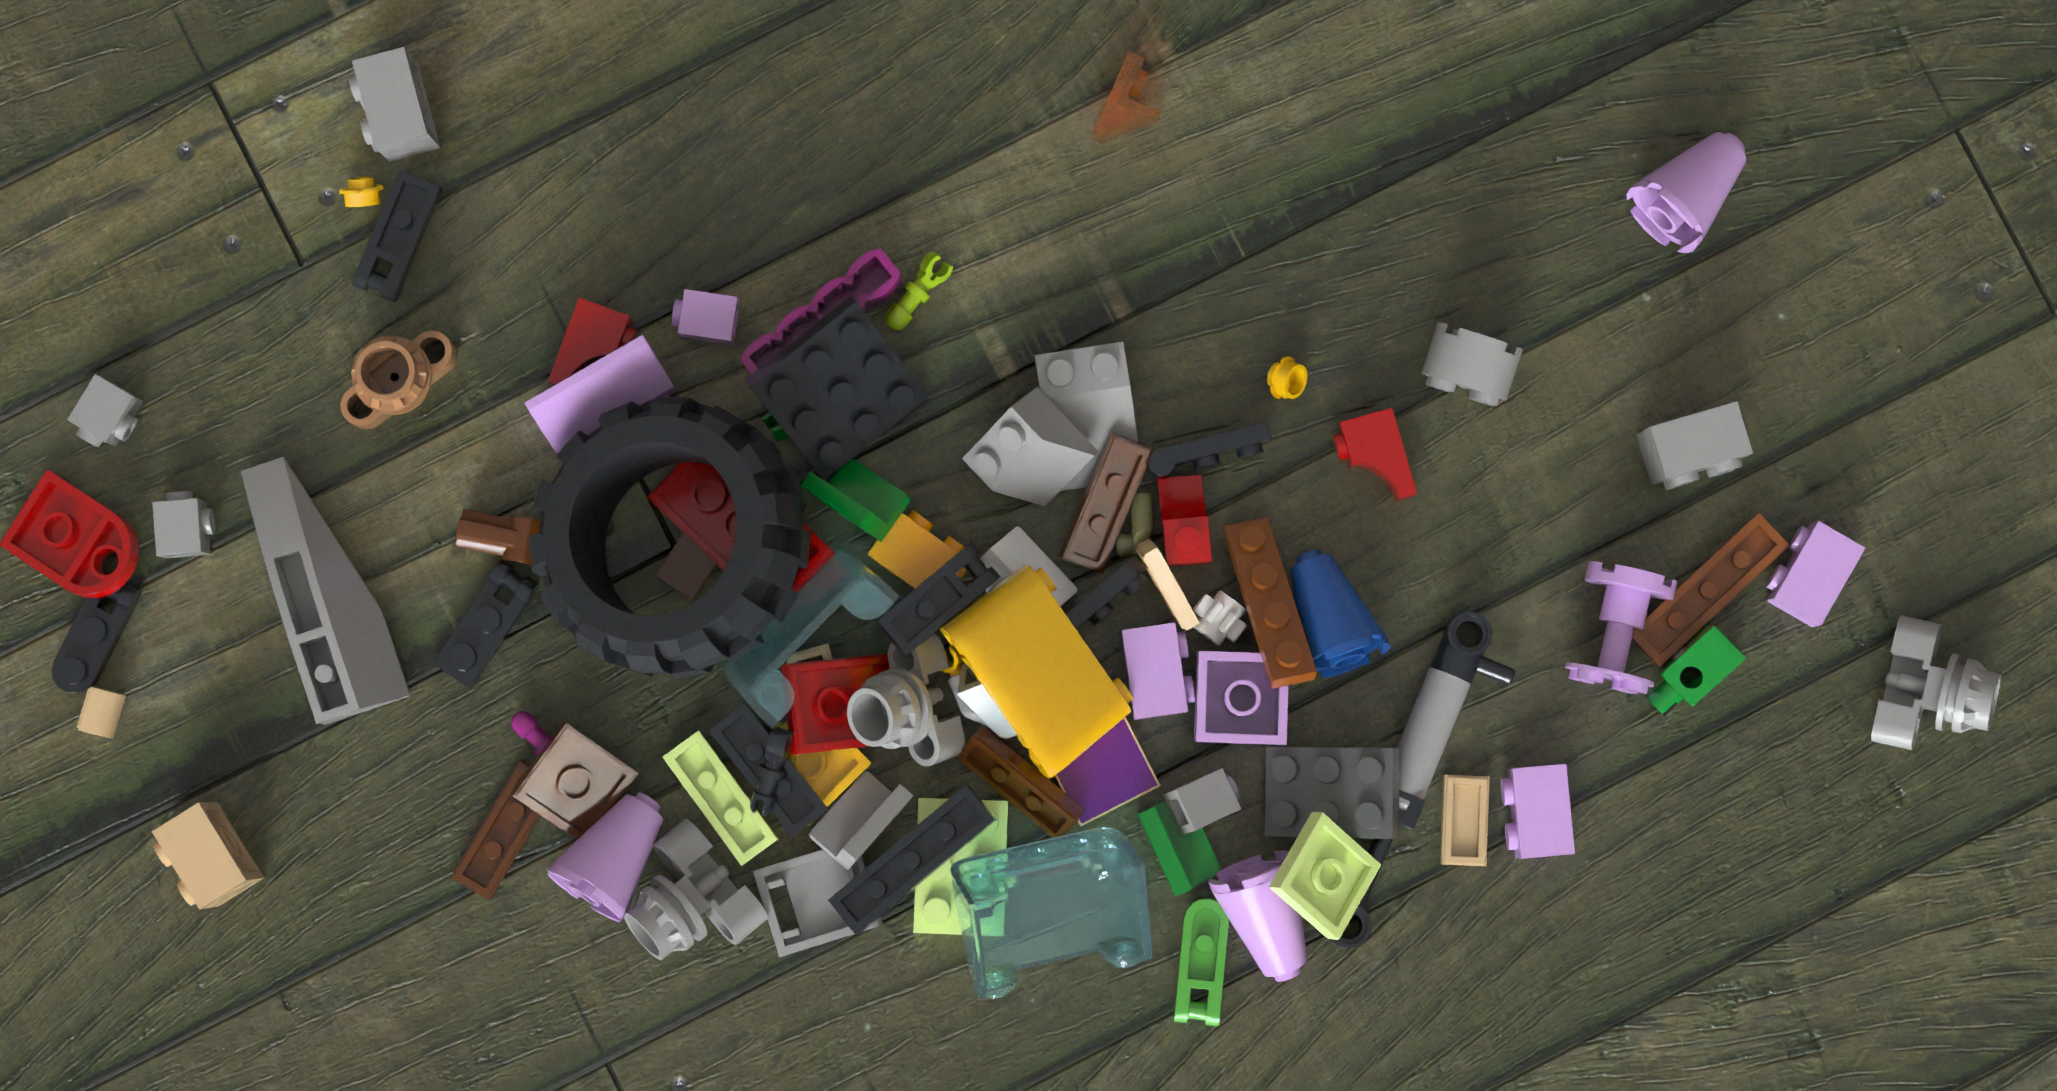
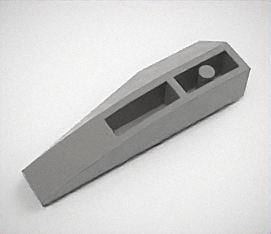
(323, 601)

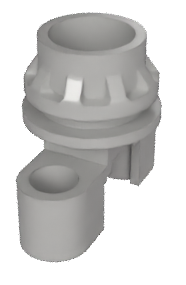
(1958, 694)
(898, 710)
(670, 914)

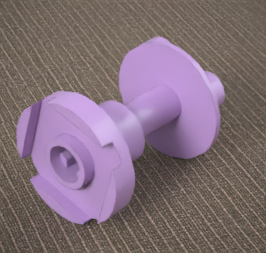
(1623, 610)

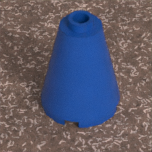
(1334, 616)

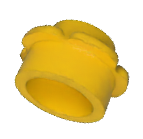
(361, 192)
(1287, 378)

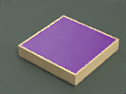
(1108, 774)

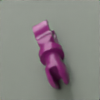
(526, 726)

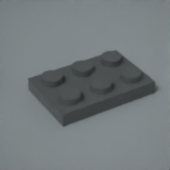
(1345, 783)

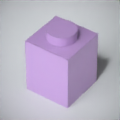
(707, 317)

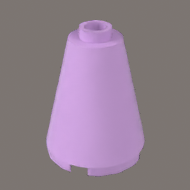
(1688, 191)
(610, 856)
(1261, 917)

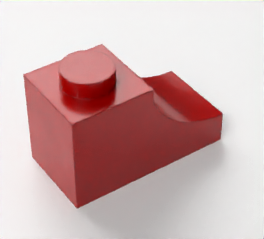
(589, 337)
(1376, 445)
(1183, 521)

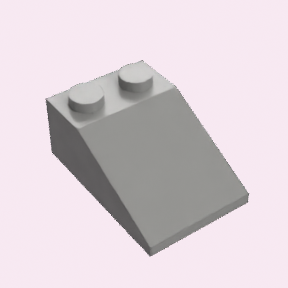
(1093, 394)

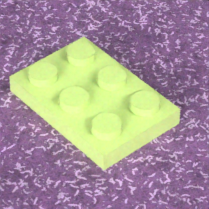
(934, 898)

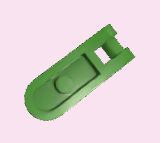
(1202, 961)

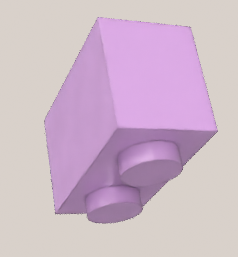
(1814, 573)
(1156, 671)
(1538, 811)

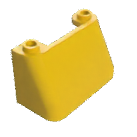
(1038, 669)

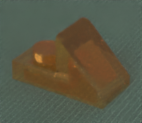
(1120, 112)

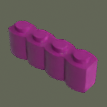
(868, 281)

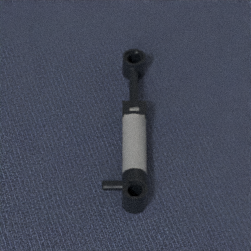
(1429, 732)

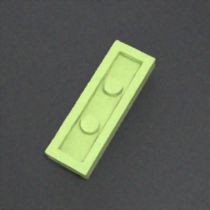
(720, 797)

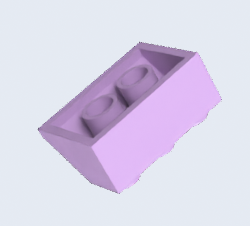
(612, 381)

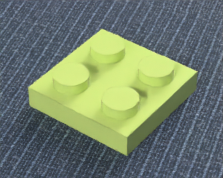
(1325, 875)

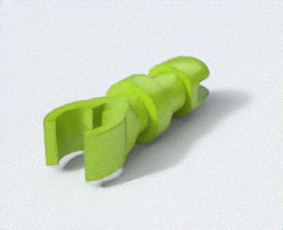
(900, 314)

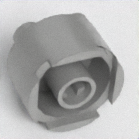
(1471, 363)

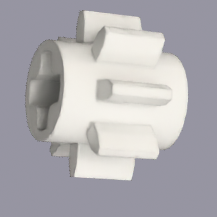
(1219, 618)

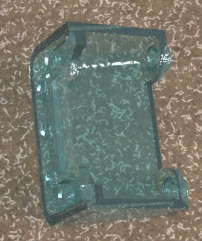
(838, 582)
(1051, 906)

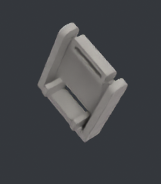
(810, 884)

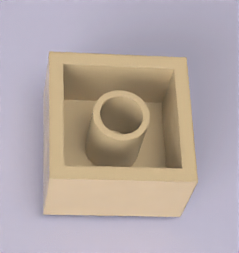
(206, 855)

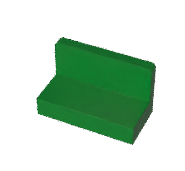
(860, 498)
(1184, 858)

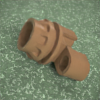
(394, 376)

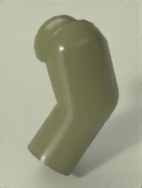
(1142, 525)

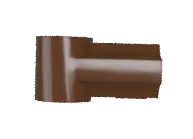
(497, 535)

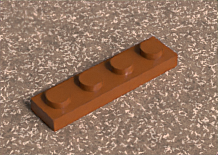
(1709, 589)
(1269, 603)

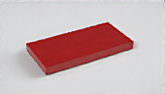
(706, 513)

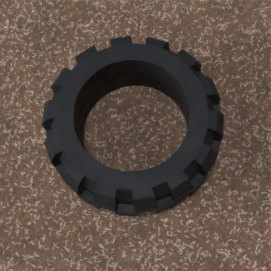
(591, 485)

